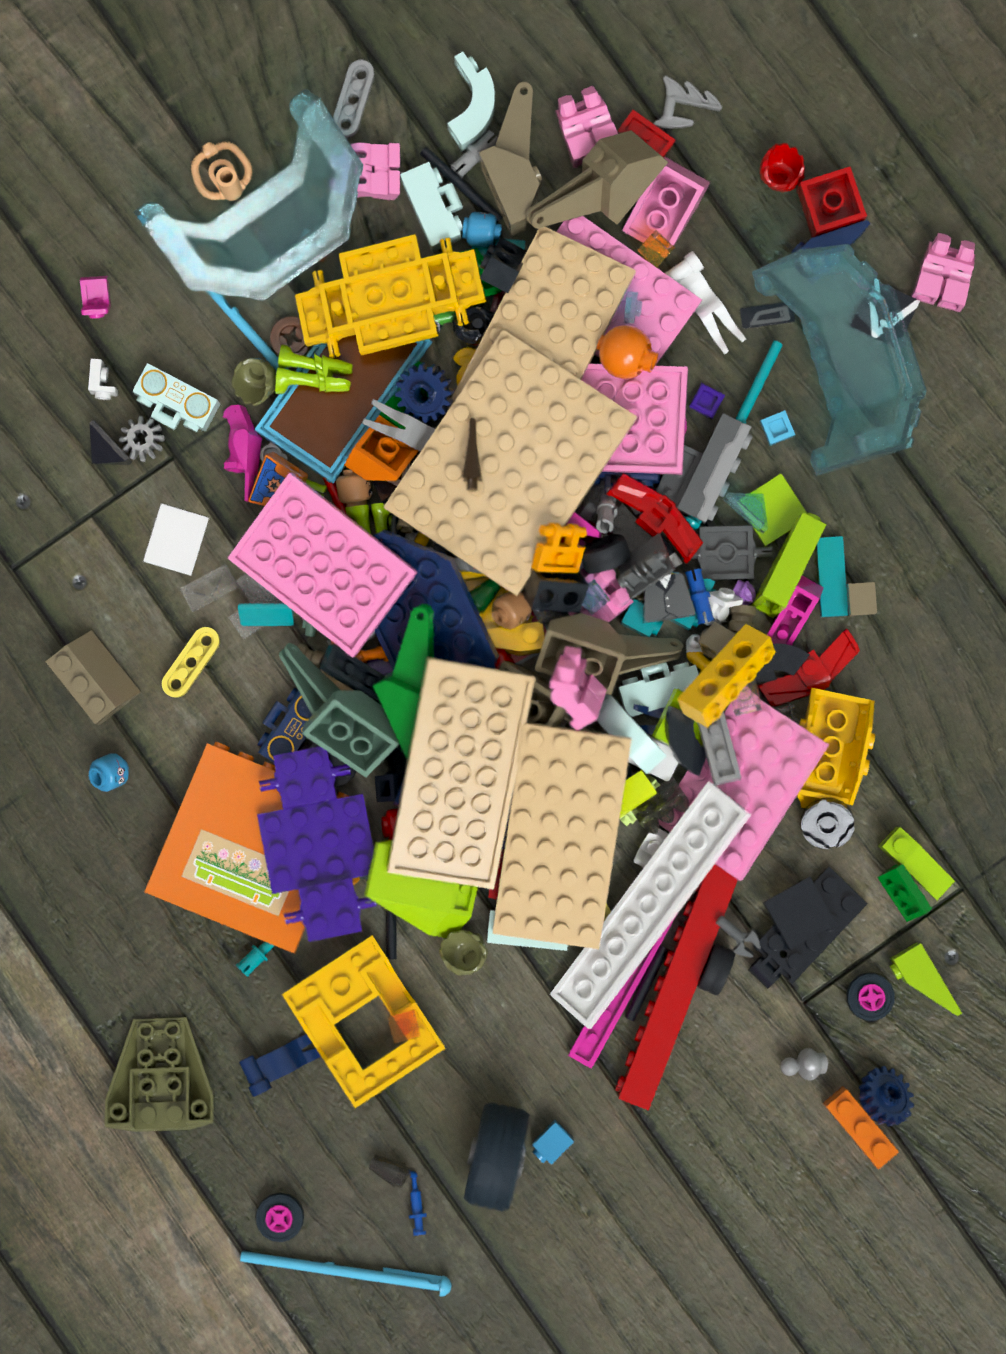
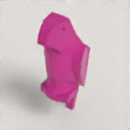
(243, 446)

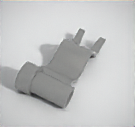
(415, 434)

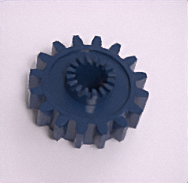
(434, 383)
(885, 1096)

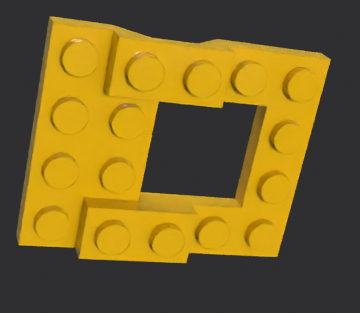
(341, 990)

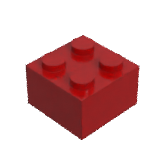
(831, 202)

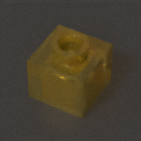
(655, 249)

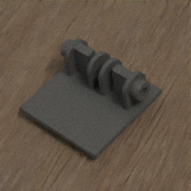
(645, 567)

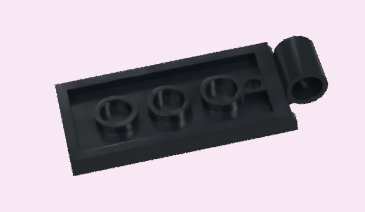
(843, 905)

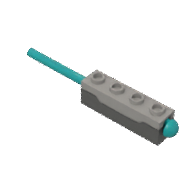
(722, 453)

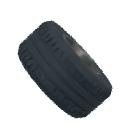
(496, 1156)

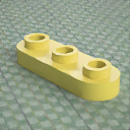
(180, 669)

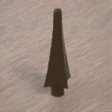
(472, 469)

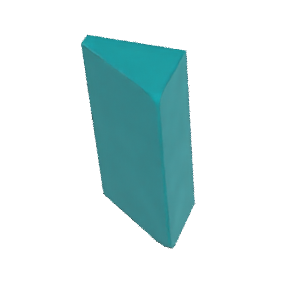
(265, 614)

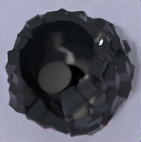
(473, 332)

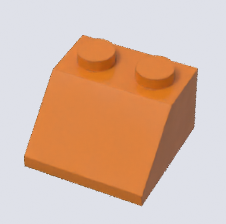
(379, 455)

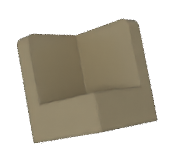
(861, 599)

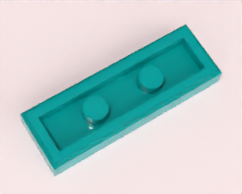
(832, 576)

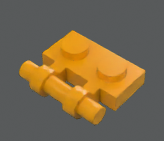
(559, 556)

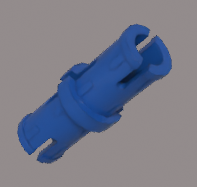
(699, 596)

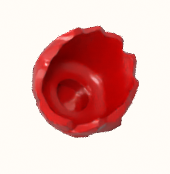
(782, 167)

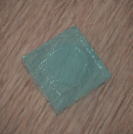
(632, 307)
(595, 598)

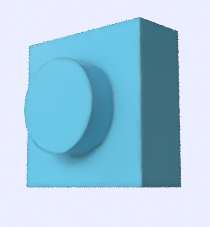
(777, 428)

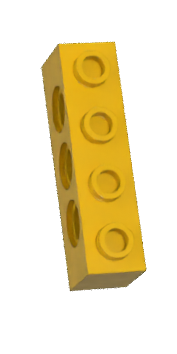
(726, 675)

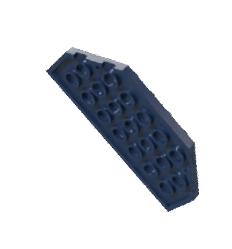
(457, 625)

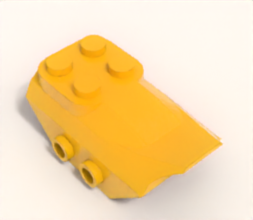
(847, 727)

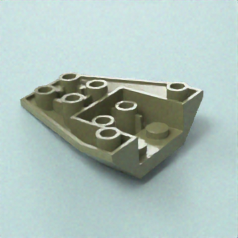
(159, 1080)

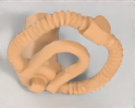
(226, 178)

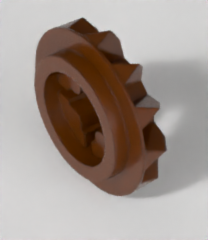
(286, 327)

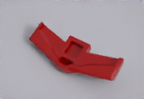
(657, 514)
(814, 672)

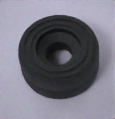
(605, 553)
(716, 969)

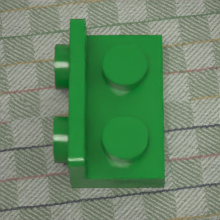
(904, 892)

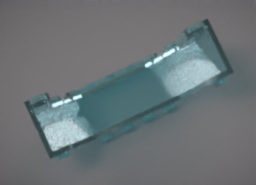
(275, 227)
(866, 382)

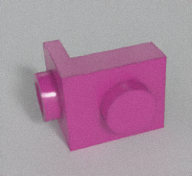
(95, 296)

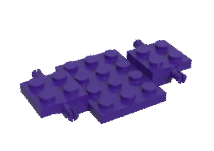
(317, 843)

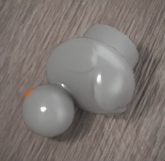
(808, 1064)

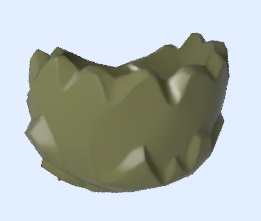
(254, 380)
(463, 952)

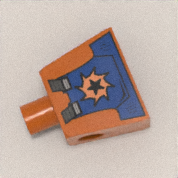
(270, 477)

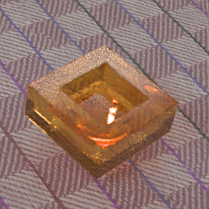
(403, 1026)

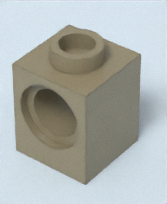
(714, 639)

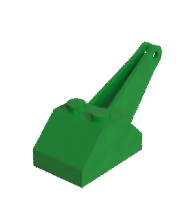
(401, 688)

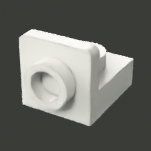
(98, 376)
(720, 603)
(649, 847)

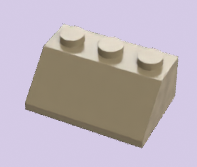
(93, 677)

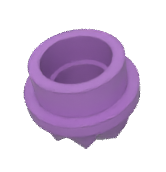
(745, 591)

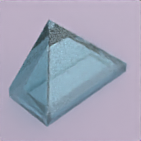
(749, 507)

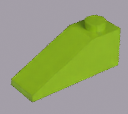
(917, 861)
(919, 972)

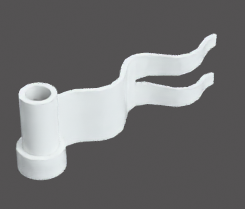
(689, 276)

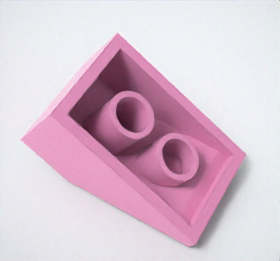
(667, 204)

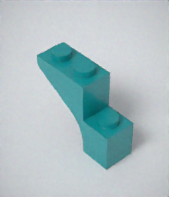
(634, 617)

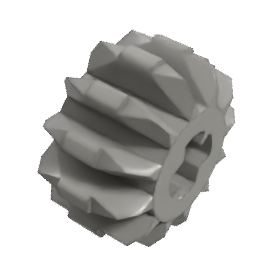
(132, 438)

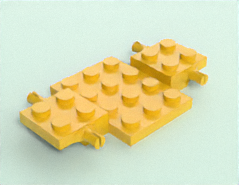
(389, 296)

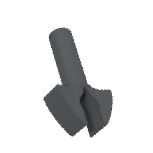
(739, 936)

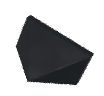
(104, 449)

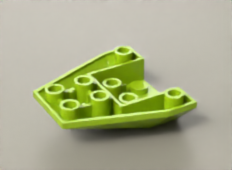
(424, 903)

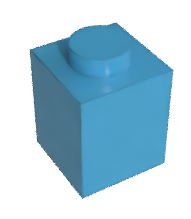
(552, 1143)

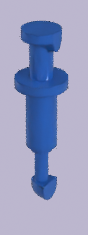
(416, 1203)

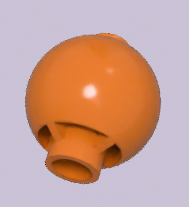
(626, 352)

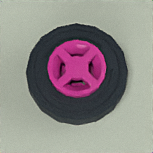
(874, 1004)
(273, 1224)

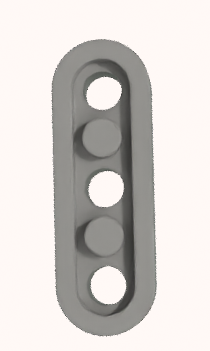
(354, 88)

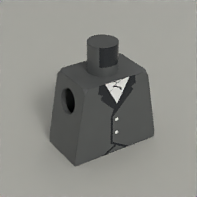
(667, 600)

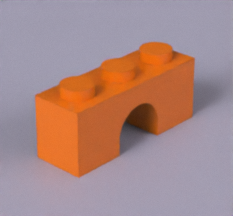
(860, 1127)

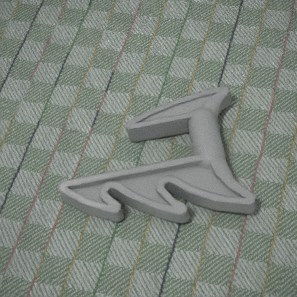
(676, 94)

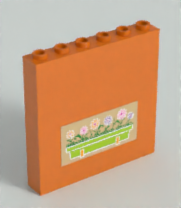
(217, 852)

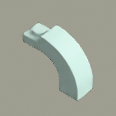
(474, 122)
(620, 723)

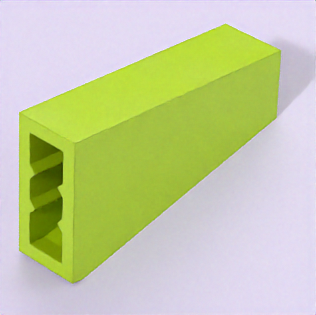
(789, 565)

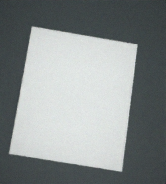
(176, 539)

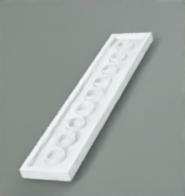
(650, 904)

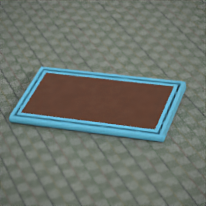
(326, 426)

